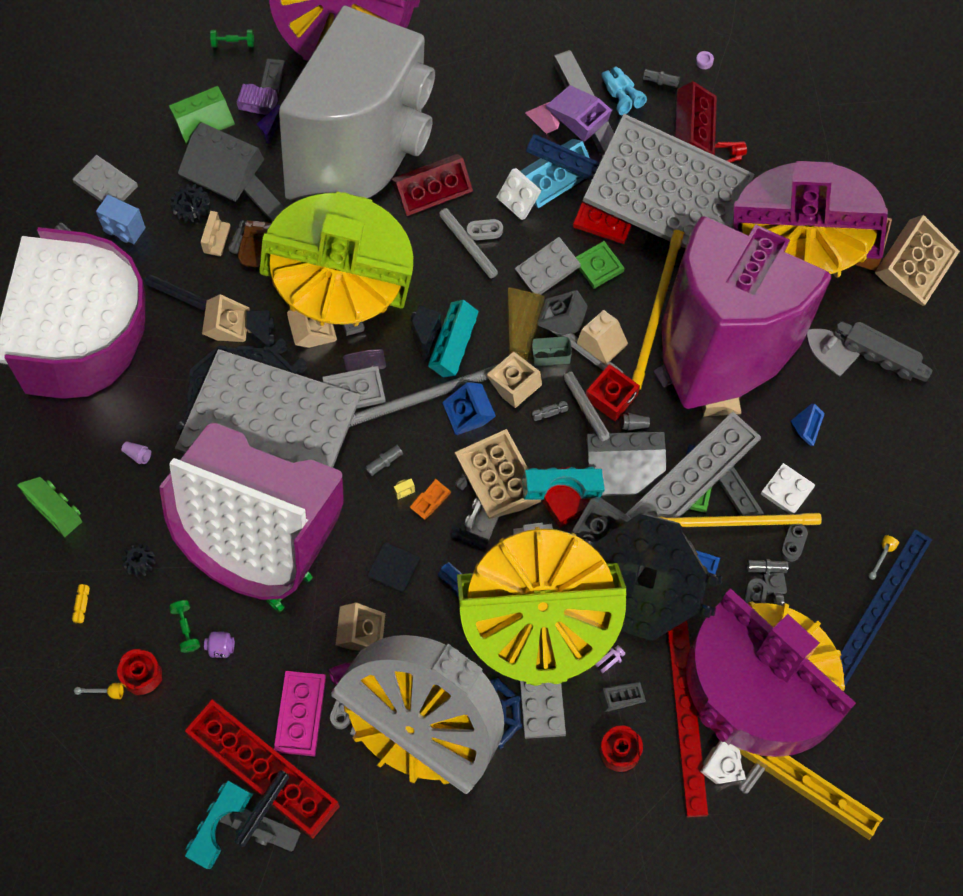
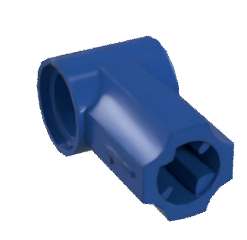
(448, 574)

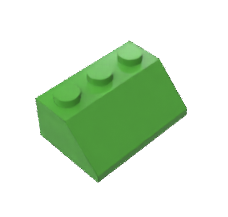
(204, 107)
(51, 505)

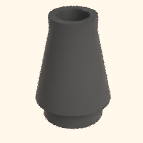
(632, 421)

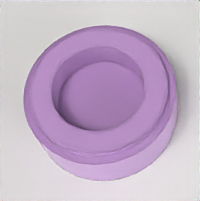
(704, 60)

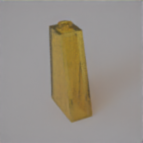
(523, 316)

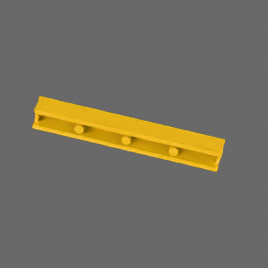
(819, 792)

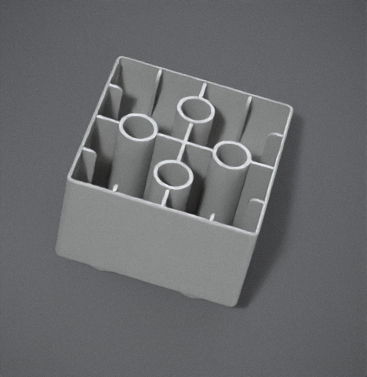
(355, 108)

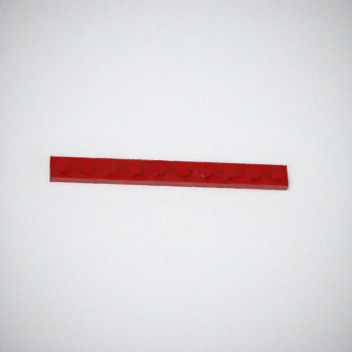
(687, 725)

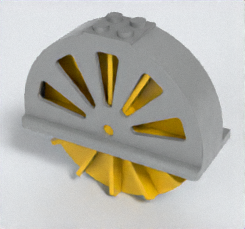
(423, 709)

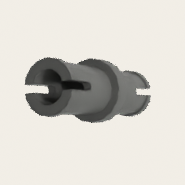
(661, 78)
(384, 460)
(767, 566)

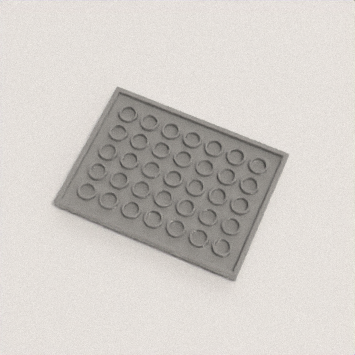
(664, 181)
(273, 410)

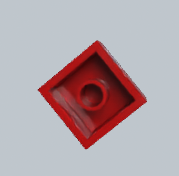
(612, 392)

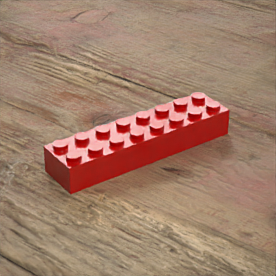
(258, 765)

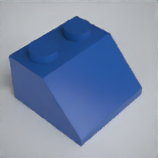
(468, 408)

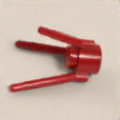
(737, 149)

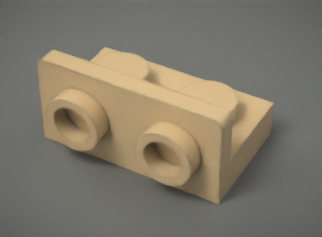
(214, 235)

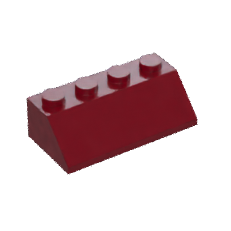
(696, 116)
(432, 184)

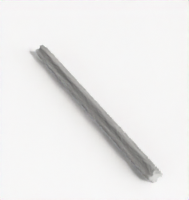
(439, 389)

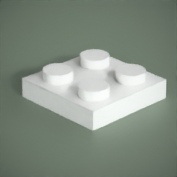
(518, 193)
(788, 489)

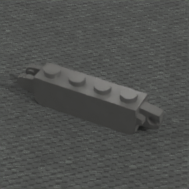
(883, 350)

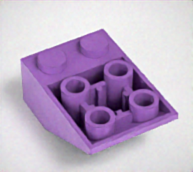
(580, 111)

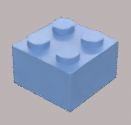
(120, 219)

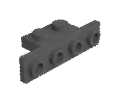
(267, 830)

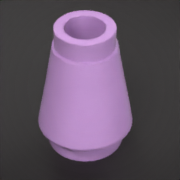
(137, 452)

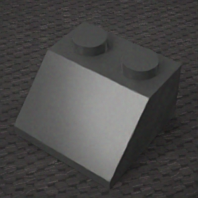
(563, 313)

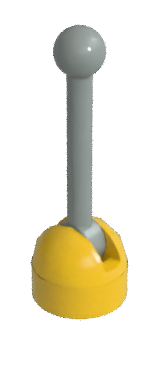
(888, 544)
(114, 691)

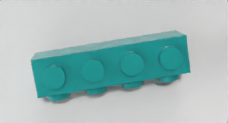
(453, 338)

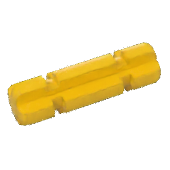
(80, 603)

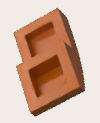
(430, 500)

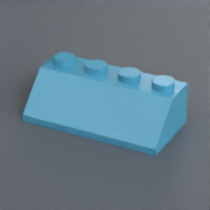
(552, 178)

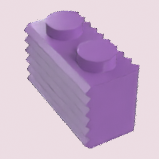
(256, 99)

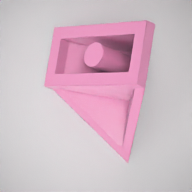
(544, 118)

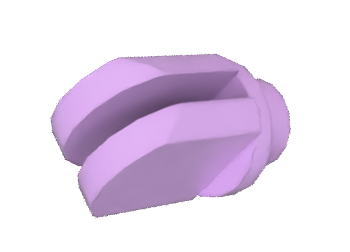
(615, 654)

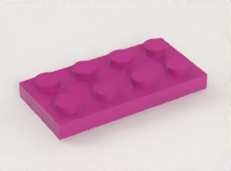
(300, 713)

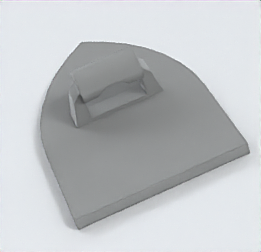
(830, 350)

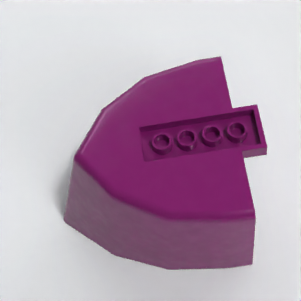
(736, 311)

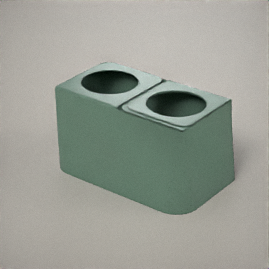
(544, 344)

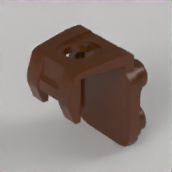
(251, 243)

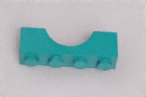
(585, 482)
(204, 847)

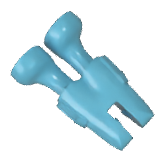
(618, 86)

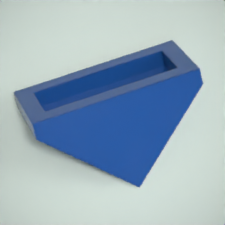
(808, 423)

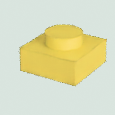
(404, 488)

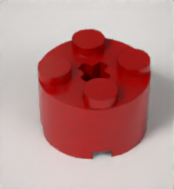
(128, 671)
(629, 741)

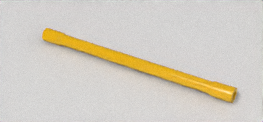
(675, 245)
(804, 519)

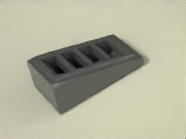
(615, 704)

